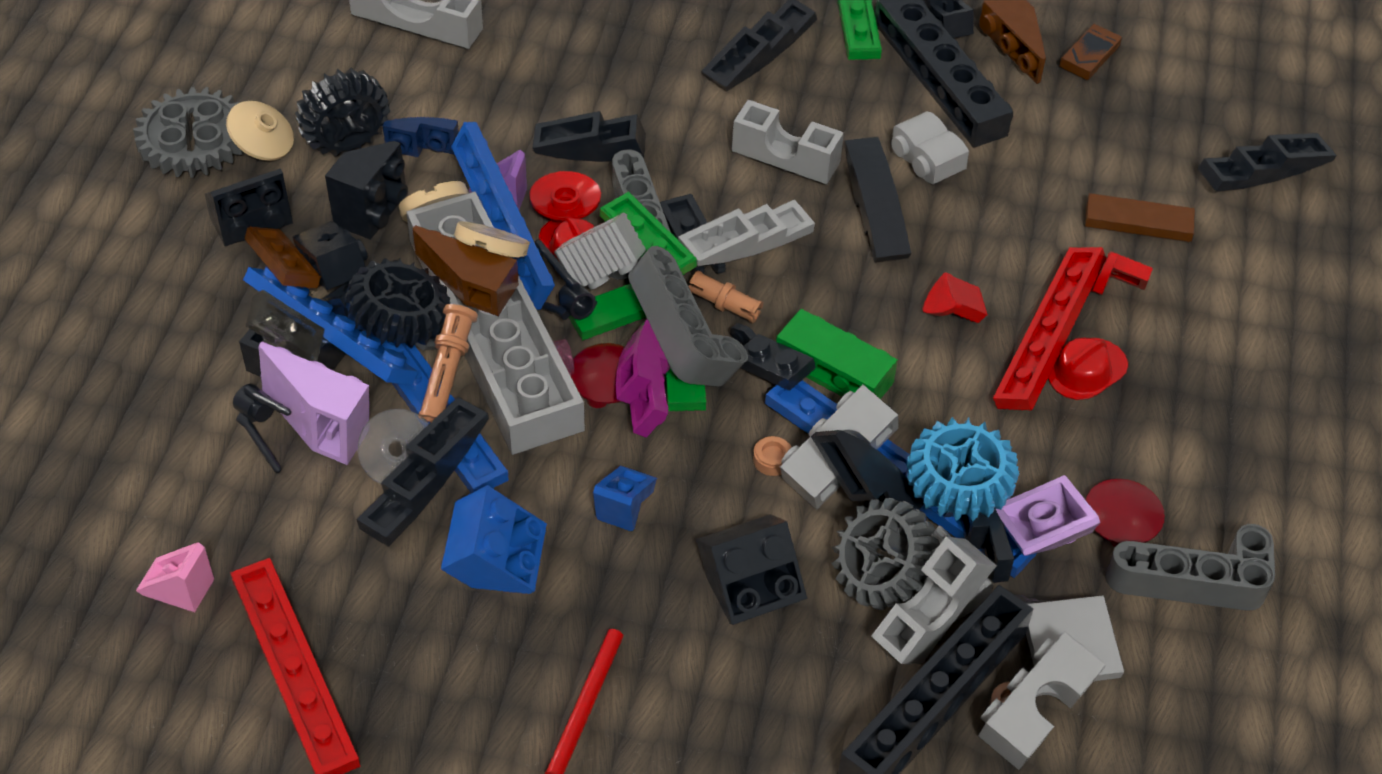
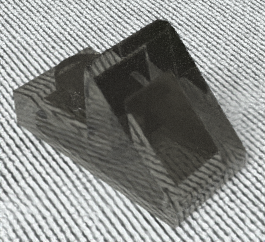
(284, 326)

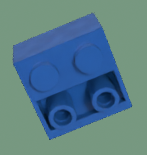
(494, 543)

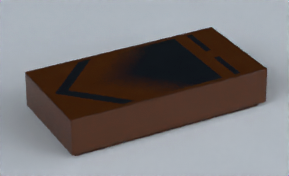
(1090, 52)

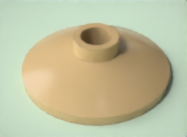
(259, 130)

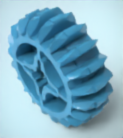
(976, 488)

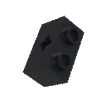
(331, 253)

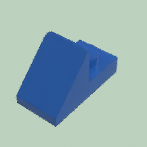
(620, 496)

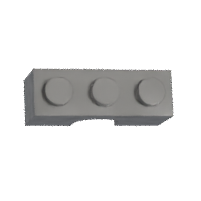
(761, 137)
(857, 414)
(917, 625)
(1062, 671)

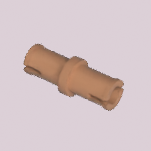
(725, 296)

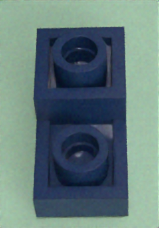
(421, 133)

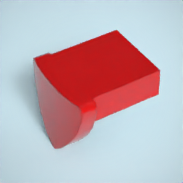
(1123, 270)
(957, 297)

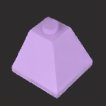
(1048, 517)

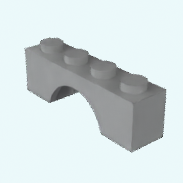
(447, 20)

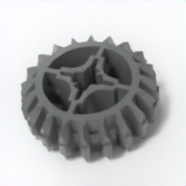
(866, 570)

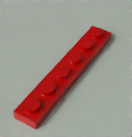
(1049, 329)
(295, 669)

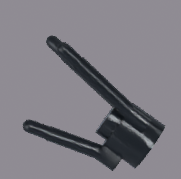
(573, 297)
(257, 406)

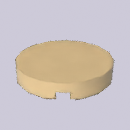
(442, 192)
(492, 239)

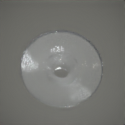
(379, 433)

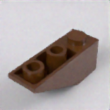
(1017, 33)
(470, 272)

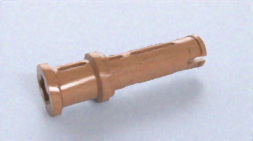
(447, 343)

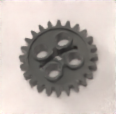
(166, 132)

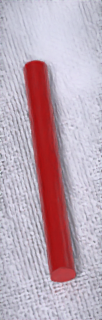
(585, 703)

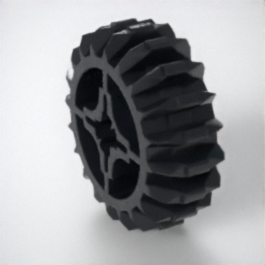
(342, 112)
(397, 302)

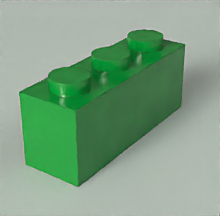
(839, 356)

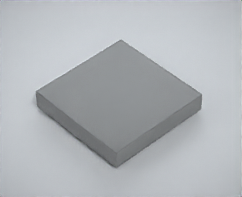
(1083, 620)

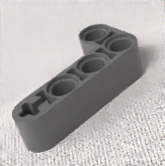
(632, 176)
(679, 325)
(1183, 574)

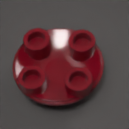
(596, 373)
(1126, 511)

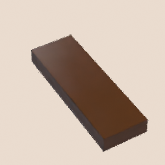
(1140, 217)
(282, 257)

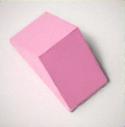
(179, 577)

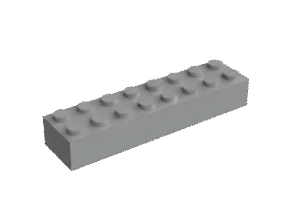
(510, 352)

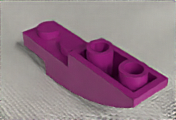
(642, 380)

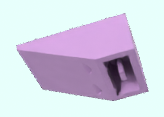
(324, 404)

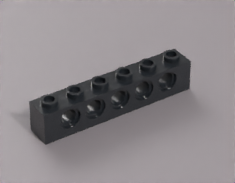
(944, 70)
(939, 687)

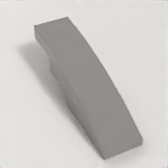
(747, 234)

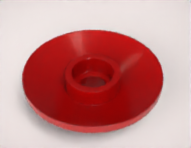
(565, 195)

